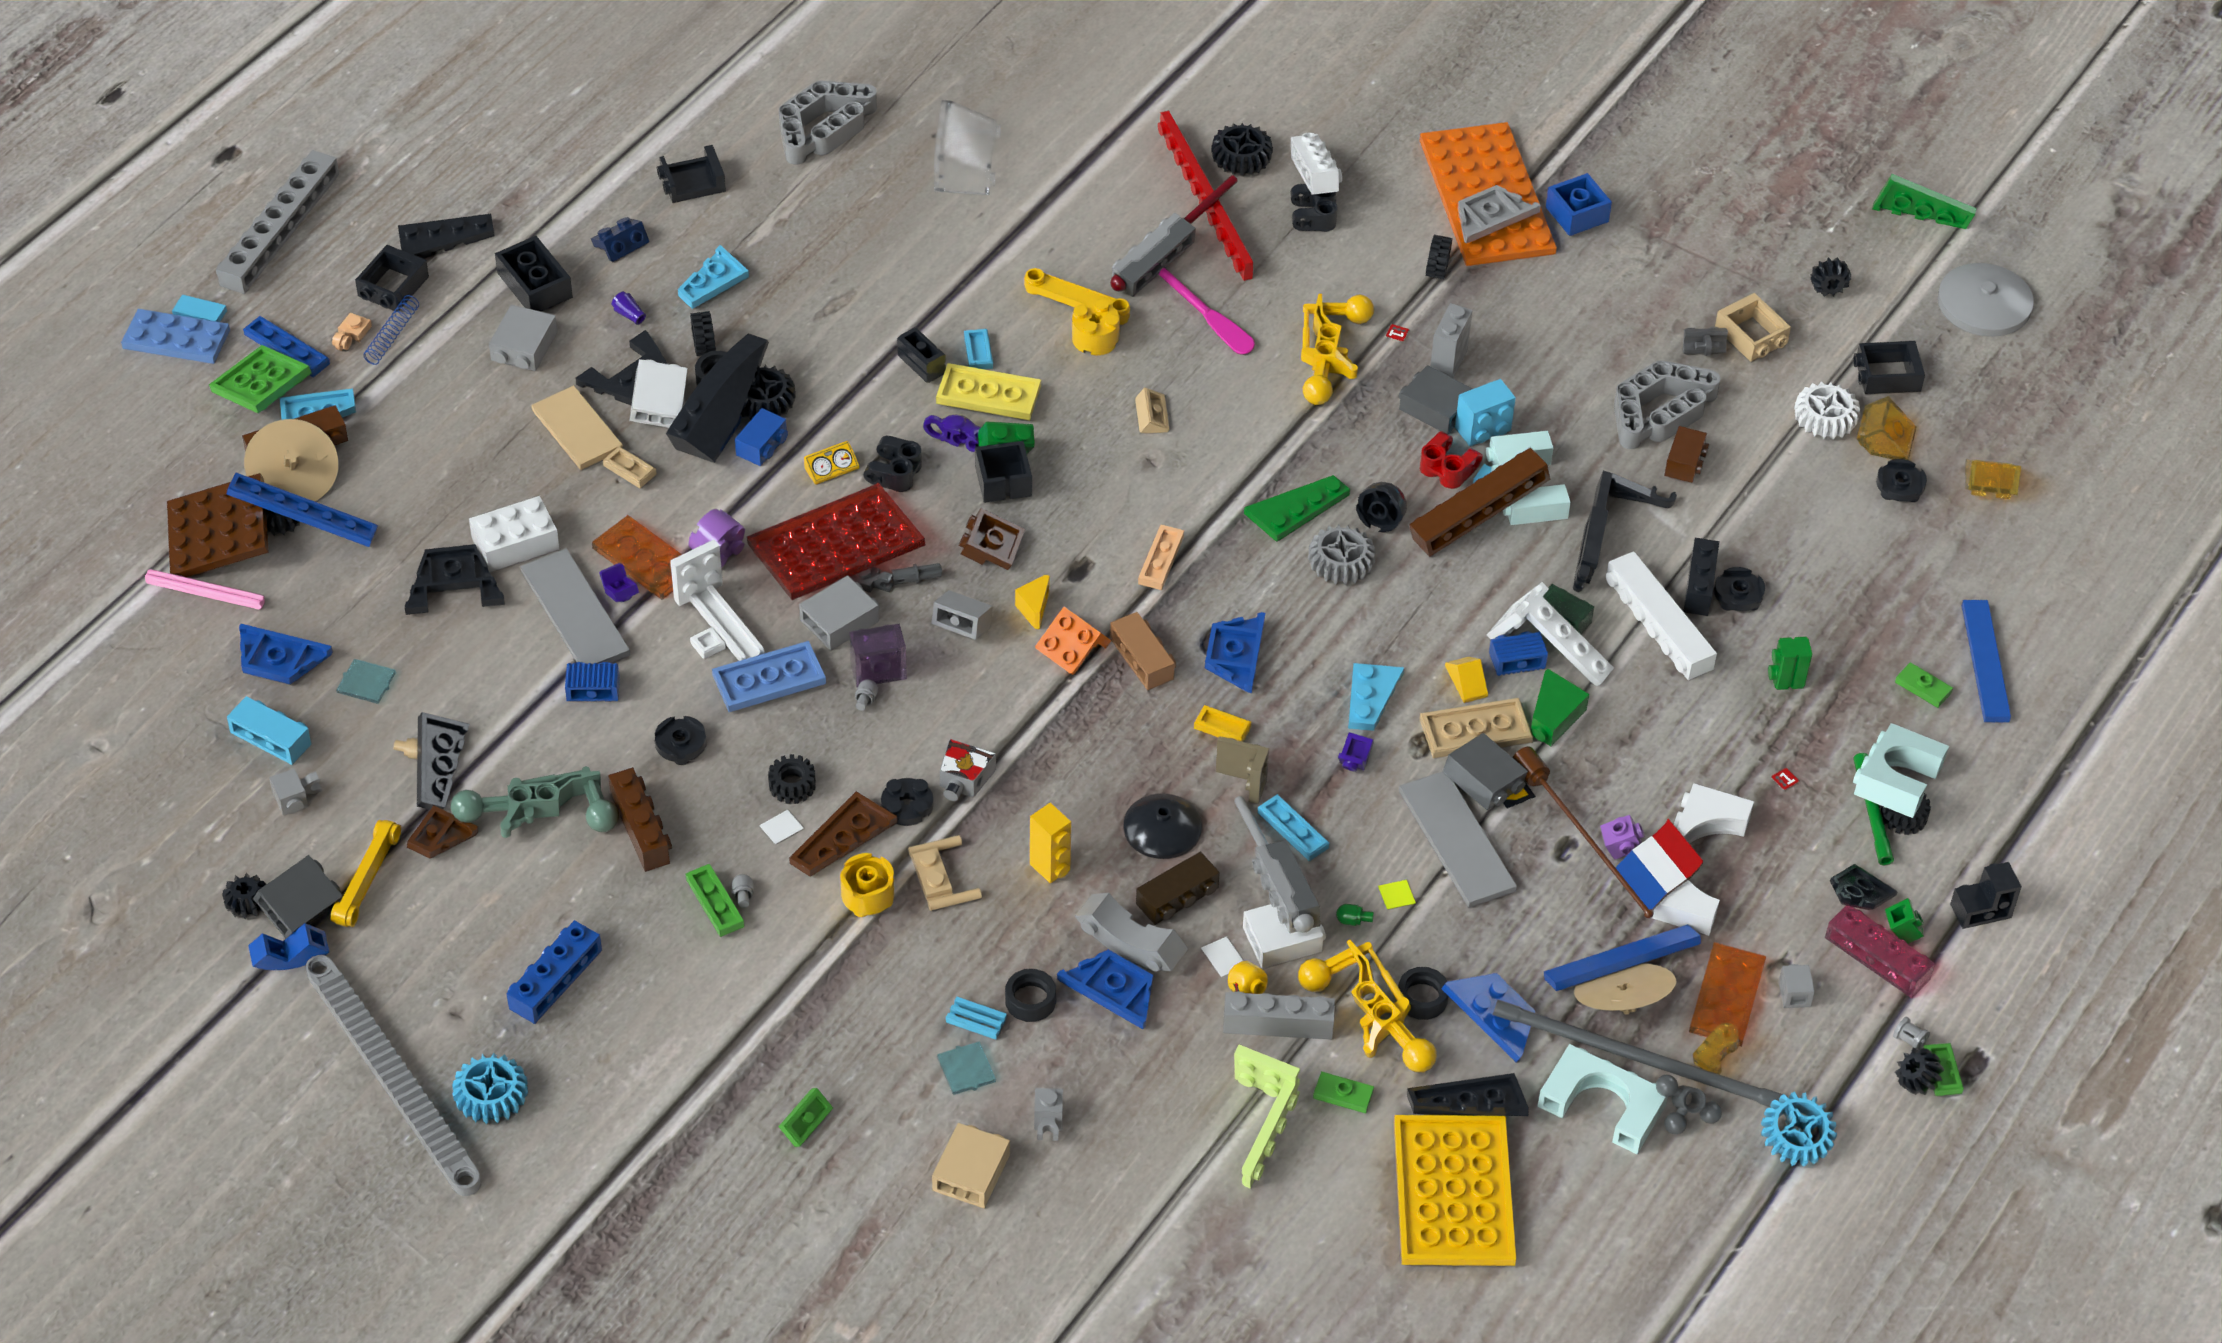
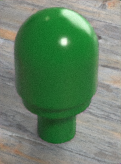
(1353, 915)

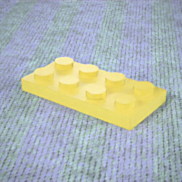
(988, 391)

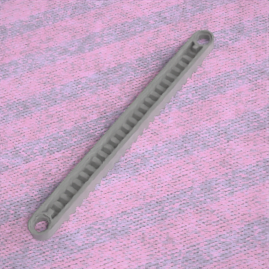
(393, 1075)

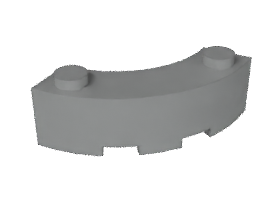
(1114, 928)

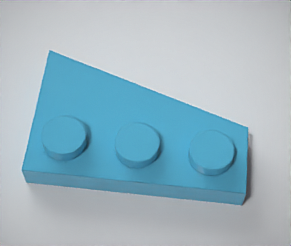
(713, 278)
(304, 404)
(1370, 693)

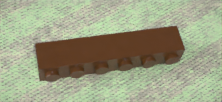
(1479, 501)

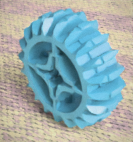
(501, 1077)
(1792, 1109)

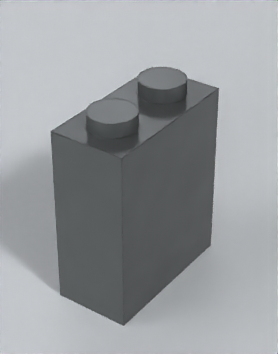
(1432, 398)
(1485, 771)
(298, 896)

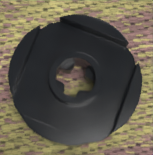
(1905, 491)
(1730, 598)
(681, 751)
(911, 789)

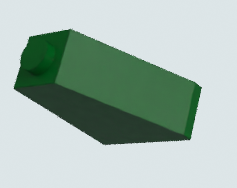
(1557, 707)

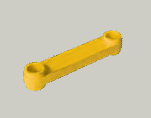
(1069, 293)
(347, 911)

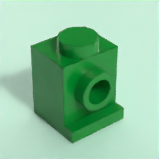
(1905, 921)

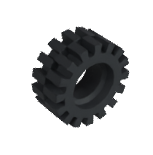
(1438, 256)
(702, 332)
(795, 790)
(1904, 822)

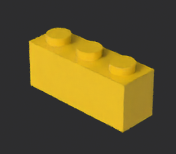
(1050, 843)

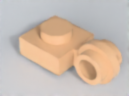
(352, 328)

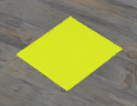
(1396, 894)

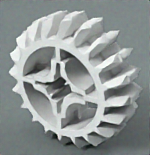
(1827, 410)

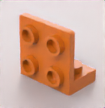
(1070, 640)

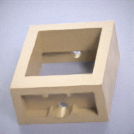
(1745, 309)

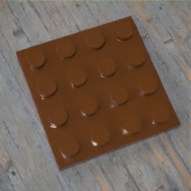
(214, 530)

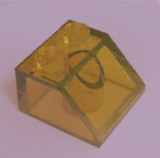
(1886, 430)
(1992, 477)

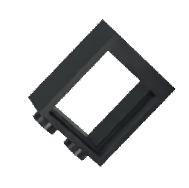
(392, 258)
(1885, 353)

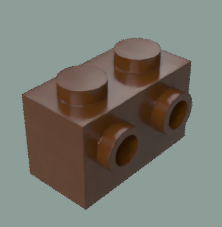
(1686, 454)

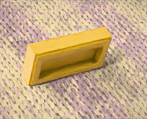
(1222, 724)

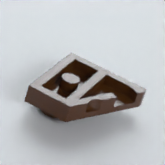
(439, 833)

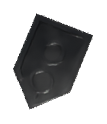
(1861, 889)

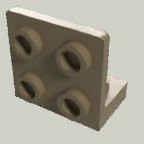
(1244, 762)

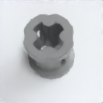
(1904, 1031)

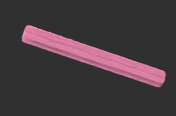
(205, 589)

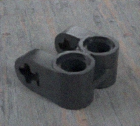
(1319, 217)
(904, 464)

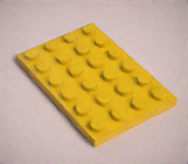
(1454, 1190)

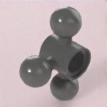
(1676, 1122)

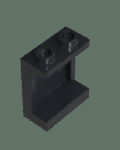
(692, 177)

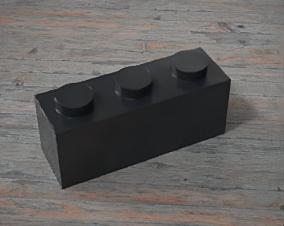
(1701, 576)

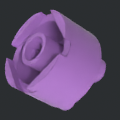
(723, 529)

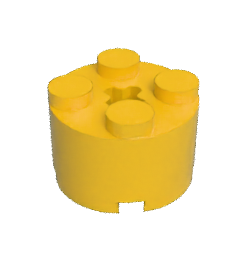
(1095, 327)
(867, 884)

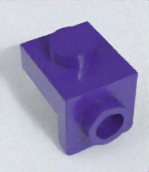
(617, 583)
(1355, 752)

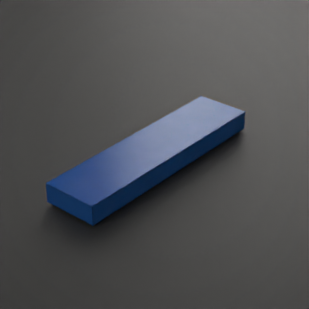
(275, 338)

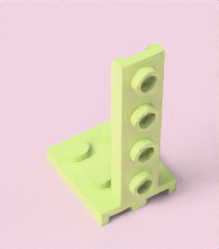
(1276, 1080)

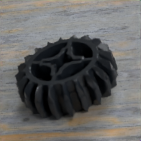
(1242, 149)
(771, 391)

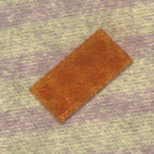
(641, 553)
(1727, 990)

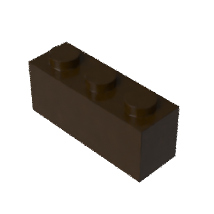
(1177, 888)

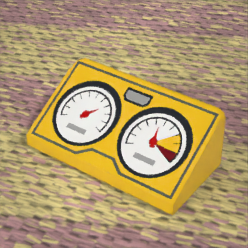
(830, 462)

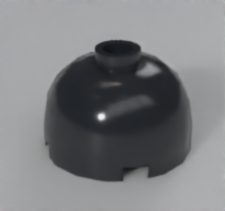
(1381, 506)

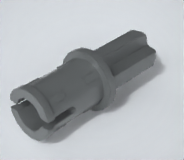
(916, 573)

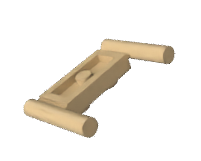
(934, 876)

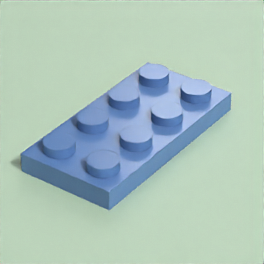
(175, 336)
(768, 676)

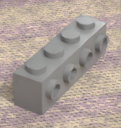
(1278, 1015)

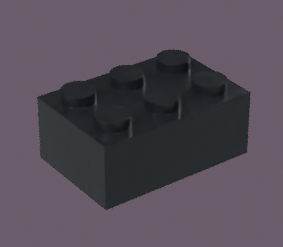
(533, 275)

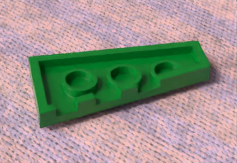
(1913, 199)
(1293, 509)

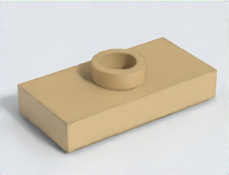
(629, 467)

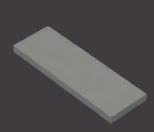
(574, 609)
(1457, 839)

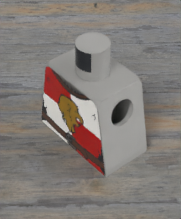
(965, 769)

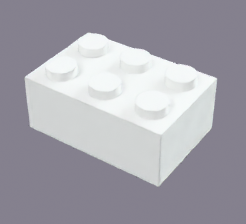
(514, 533)

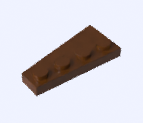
(843, 832)

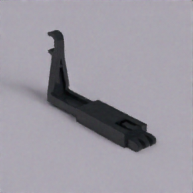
(1596, 522)

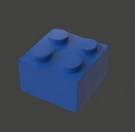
(1578, 204)

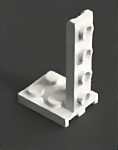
(695, 580)
(1556, 630)

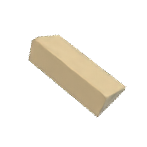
(1151, 412)

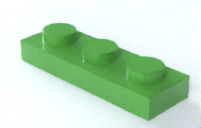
(714, 900)

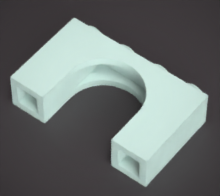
(1543, 503)
(1900, 748)
(1581, 1070)

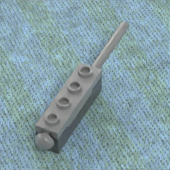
(1282, 878)

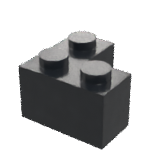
(1988, 900)

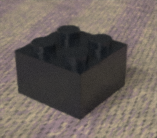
(1003, 471)

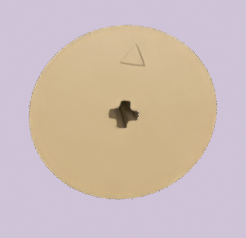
(298, 447)
(1627, 988)

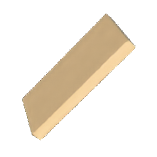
(576, 427)
(1452, 728)

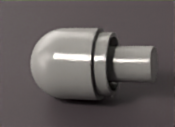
(866, 694)
(742, 889)

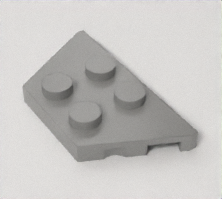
(1492, 211)

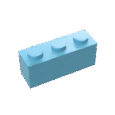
(269, 730)

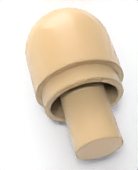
(408, 747)

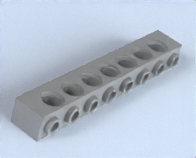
(277, 222)

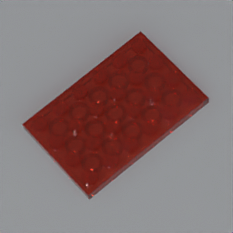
(835, 541)

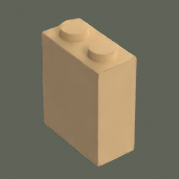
(971, 1165)

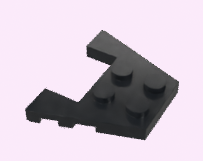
(622, 384)
(452, 570)

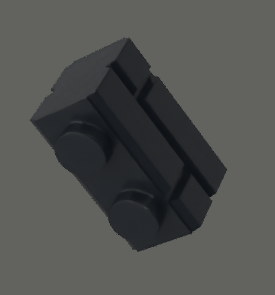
(921, 355)

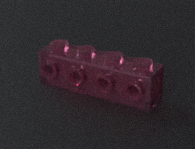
(1880, 950)

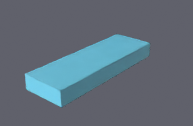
(1293, 827)

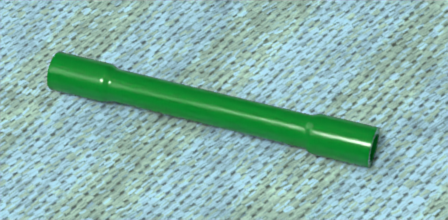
(1881, 842)

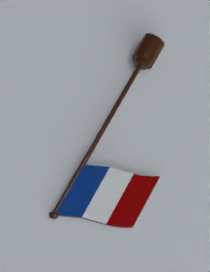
(1650, 868)

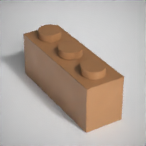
(1142, 650)

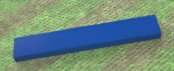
(302, 509)
(1986, 661)
(1622, 957)

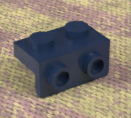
(621, 238)

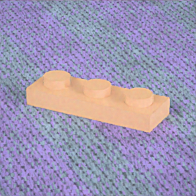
(1161, 557)

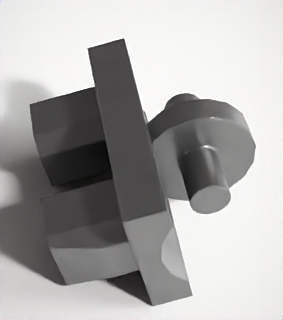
(1705, 340)

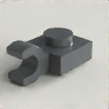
(873, 578)

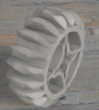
(1341, 554)

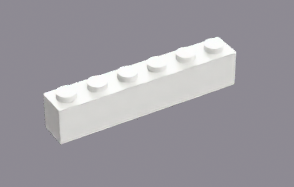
(1661, 615)

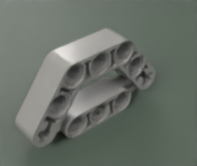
(849, 106)
(1690, 385)

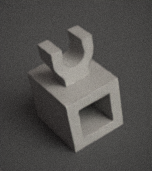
(291, 791)
(1048, 1111)

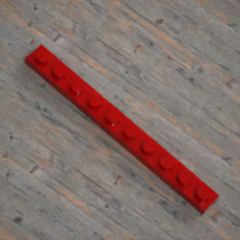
(1201, 187)

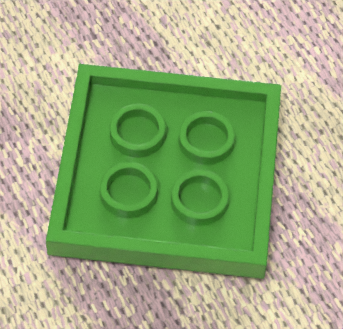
(260, 379)

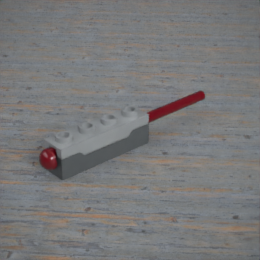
(1161, 246)

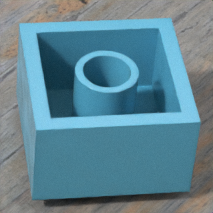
(1485, 412)

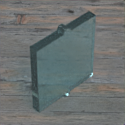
(366, 681)
(966, 1068)

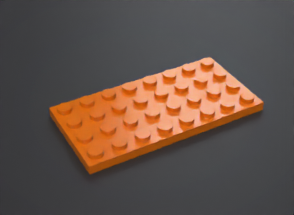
(1473, 161)

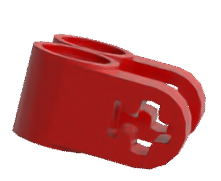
(1451, 469)

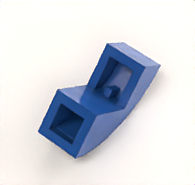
(291, 953)

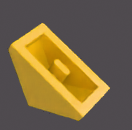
(1032, 599)
(1468, 678)

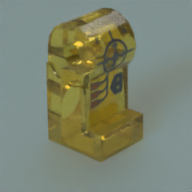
(1716, 1046)

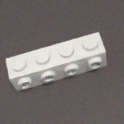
(1315, 164)

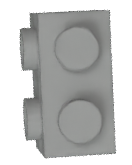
(962, 614)

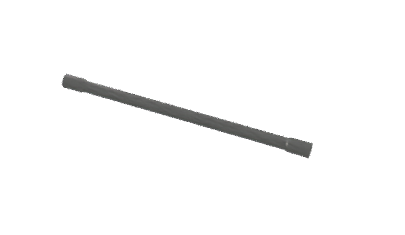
(1517, 1014)

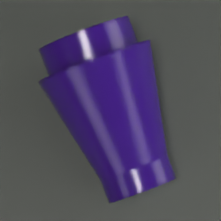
(627, 306)

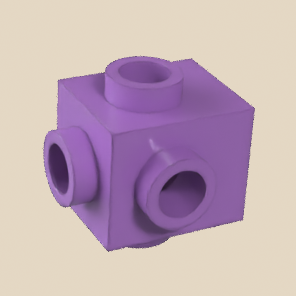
(1622, 836)

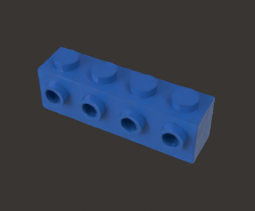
(554, 971)

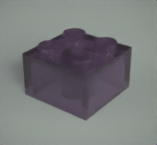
(878, 654)

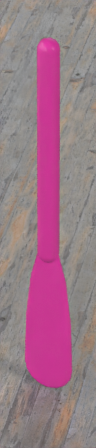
(1227, 330)

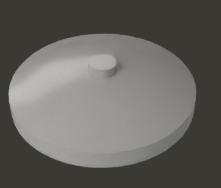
(1985, 299)

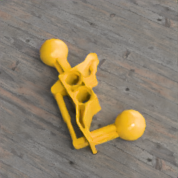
(1327, 355)
(1316, 975)

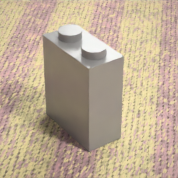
(523, 337)
(1451, 340)
(838, 611)

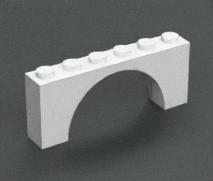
(1704, 814)

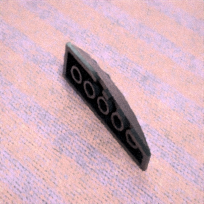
(716, 403)

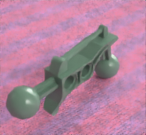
(540, 799)

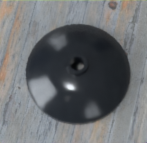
(1162, 835)

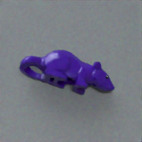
(954, 429)

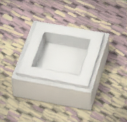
(707, 643)

